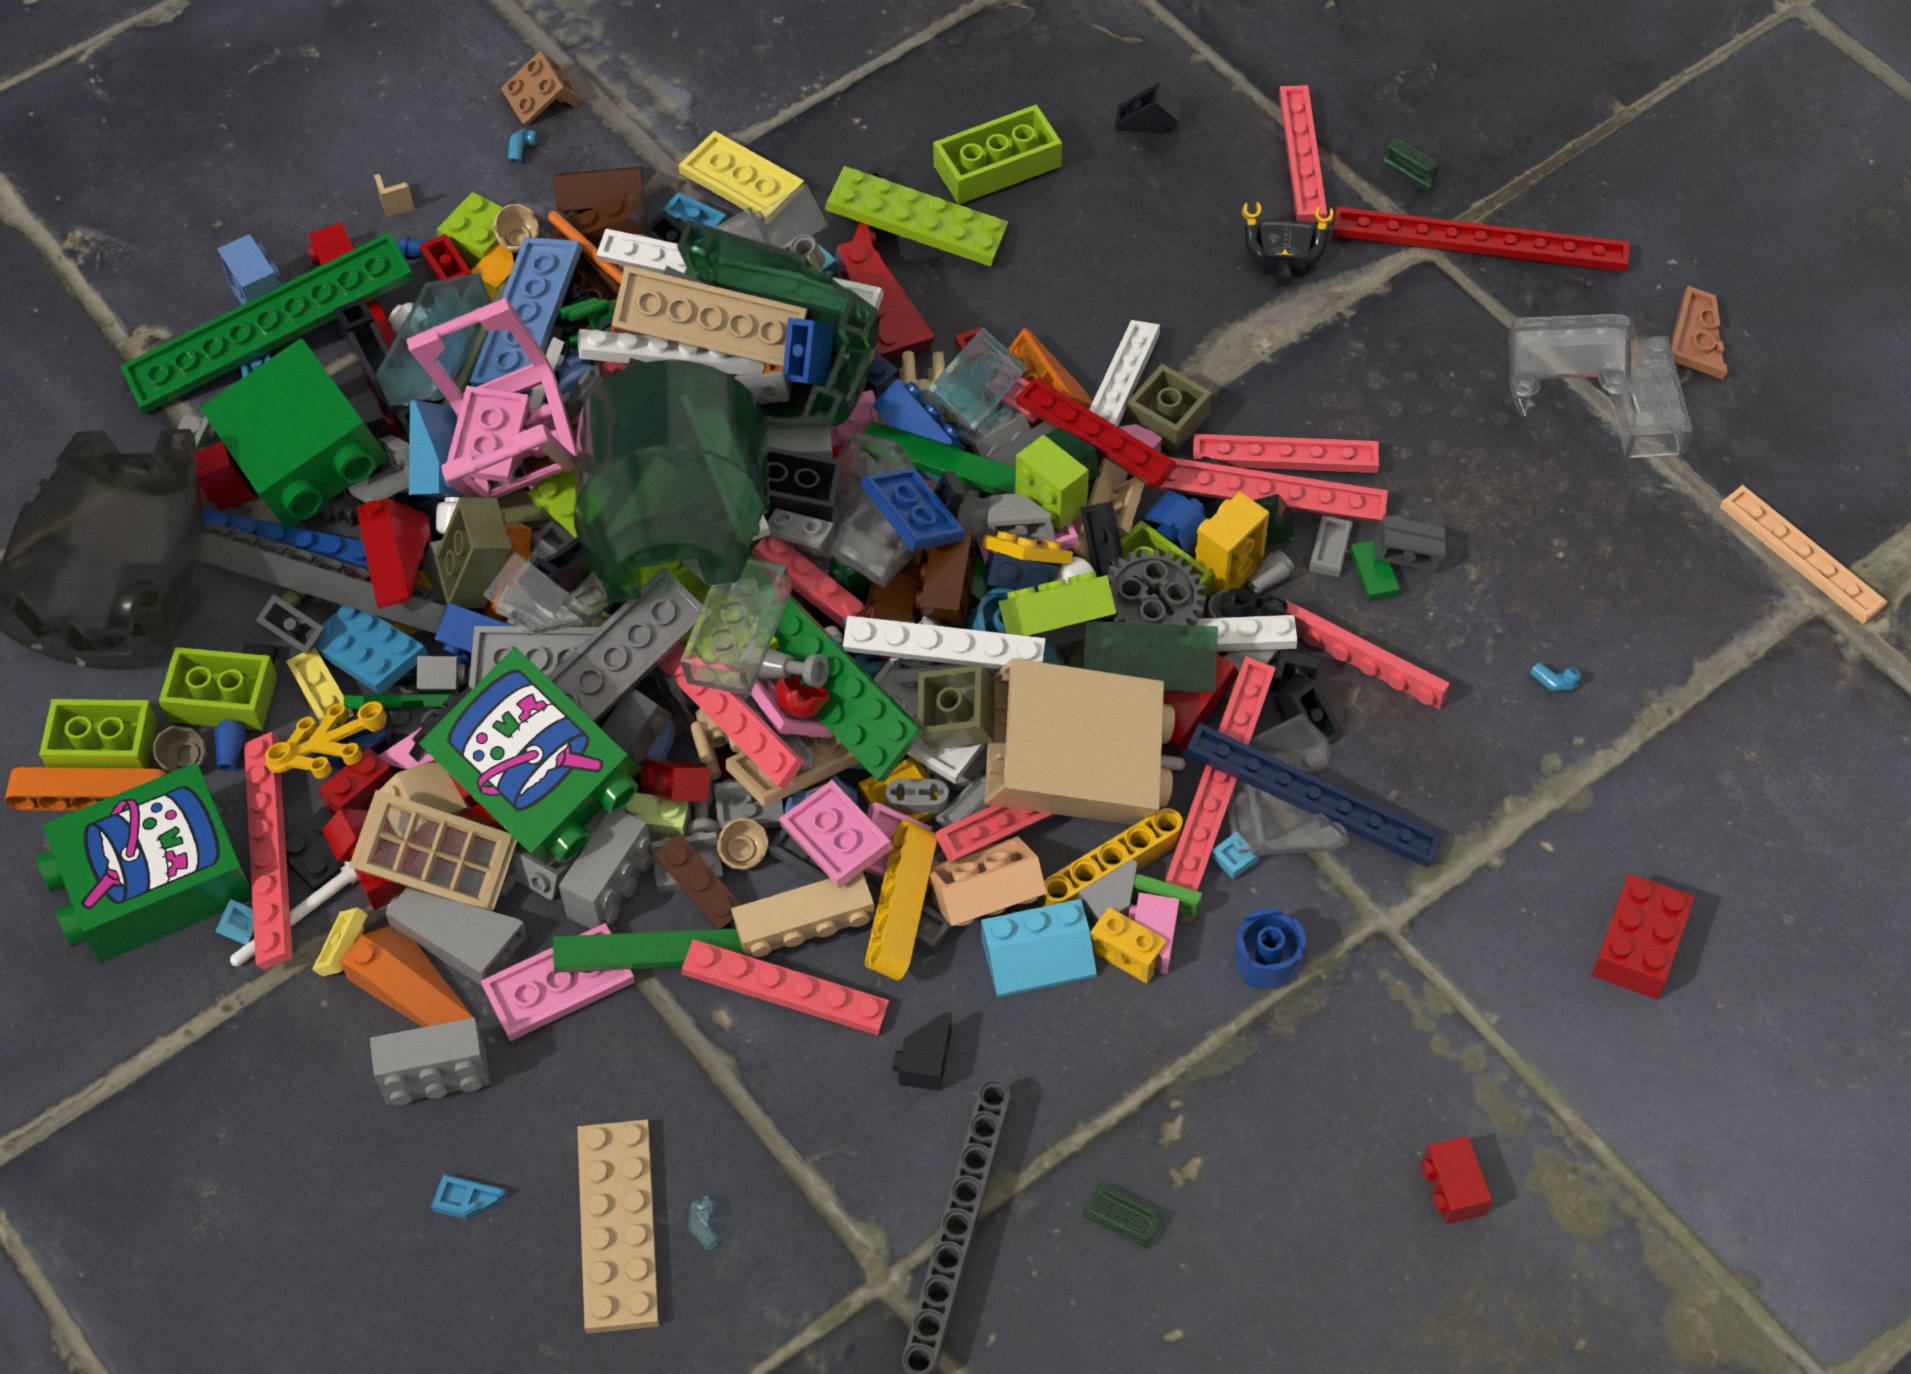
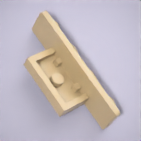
(1113, 487)

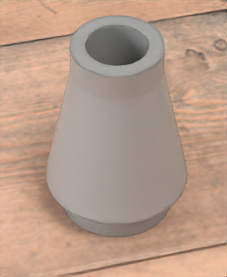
(1271, 571)

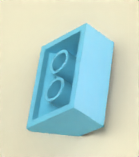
(1038, 948)

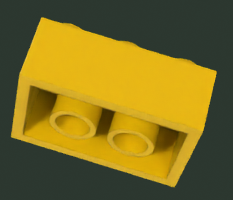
(1233, 542)

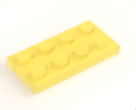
(738, 173)

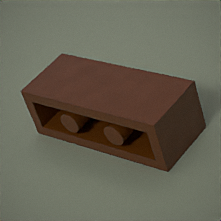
(893, 601)

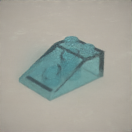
(976, 380)

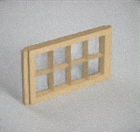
(433, 851)

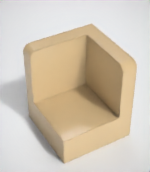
(394, 198)

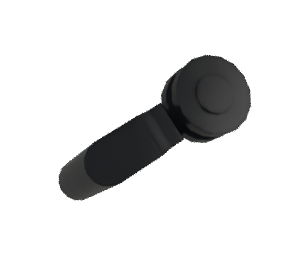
(1270, 605)

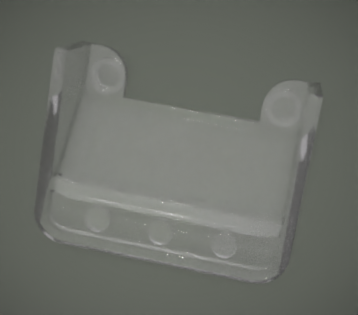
(1270, 825)

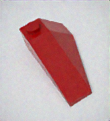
(393, 547)

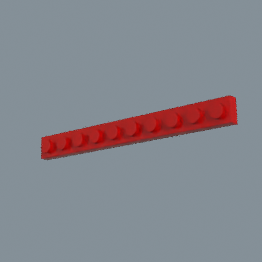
(1481, 239)

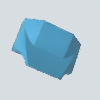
(693, 210)

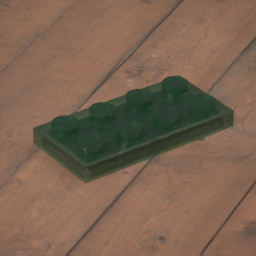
(1163, 652)

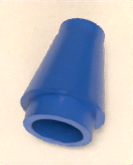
(229, 744)

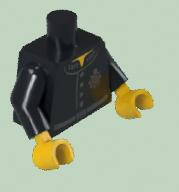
(1285, 246)

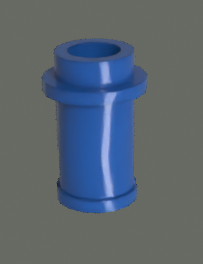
(410, 247)

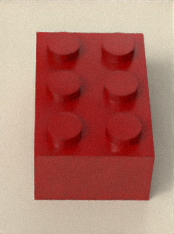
(1643, 936)

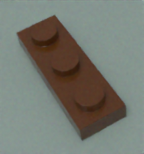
(698, 881)

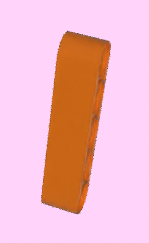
(70, 787)

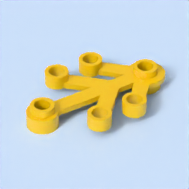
(323, 739)

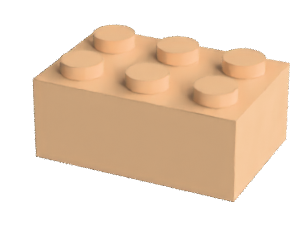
(986, 882)

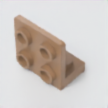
(538, 86)

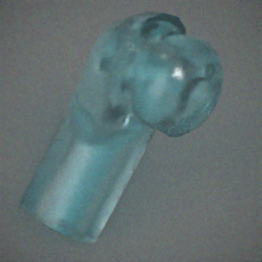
(698, 1222)

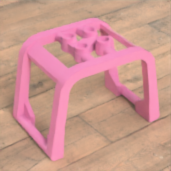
(536, 438)

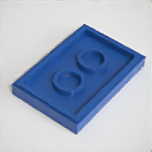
(913, 509)

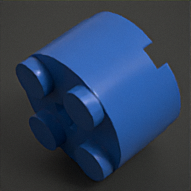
(1176, 520)
(1269, 948)

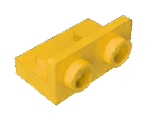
(1126, 944)

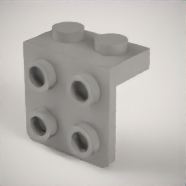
(995, 431)
(390, 480)

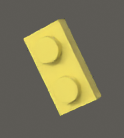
(341, 938)

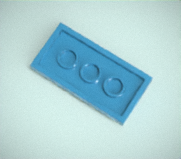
(368, 648)

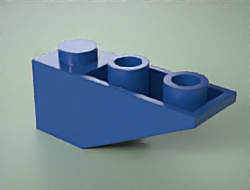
(907, 411)

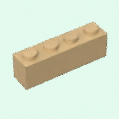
(802, 914)

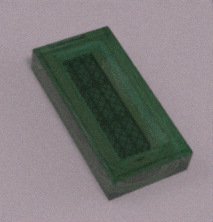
(1411, 161)
(1123, 1215)

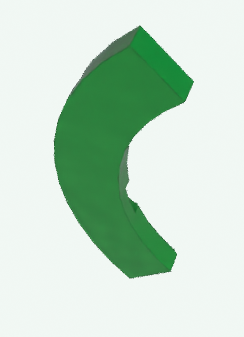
(397, 700)

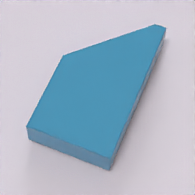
(464, 1197)

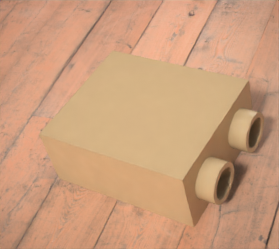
(1078, 743)

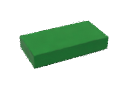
(1375, 575)

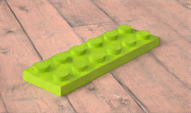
(916, 216)

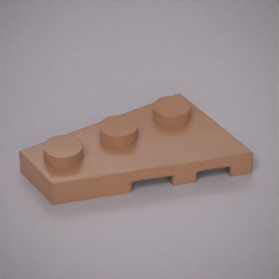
(1696, 334)

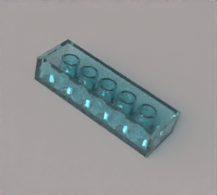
(438, 302)

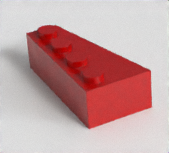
(899, 321)

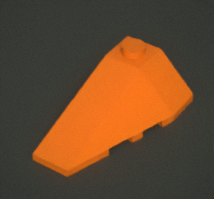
(402, 977)

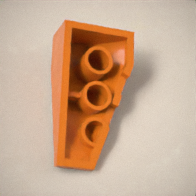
(1047, 369)

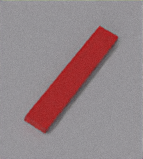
(1104, 436)

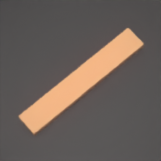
(1803, 554)

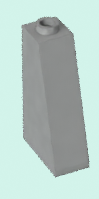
(457, 933)

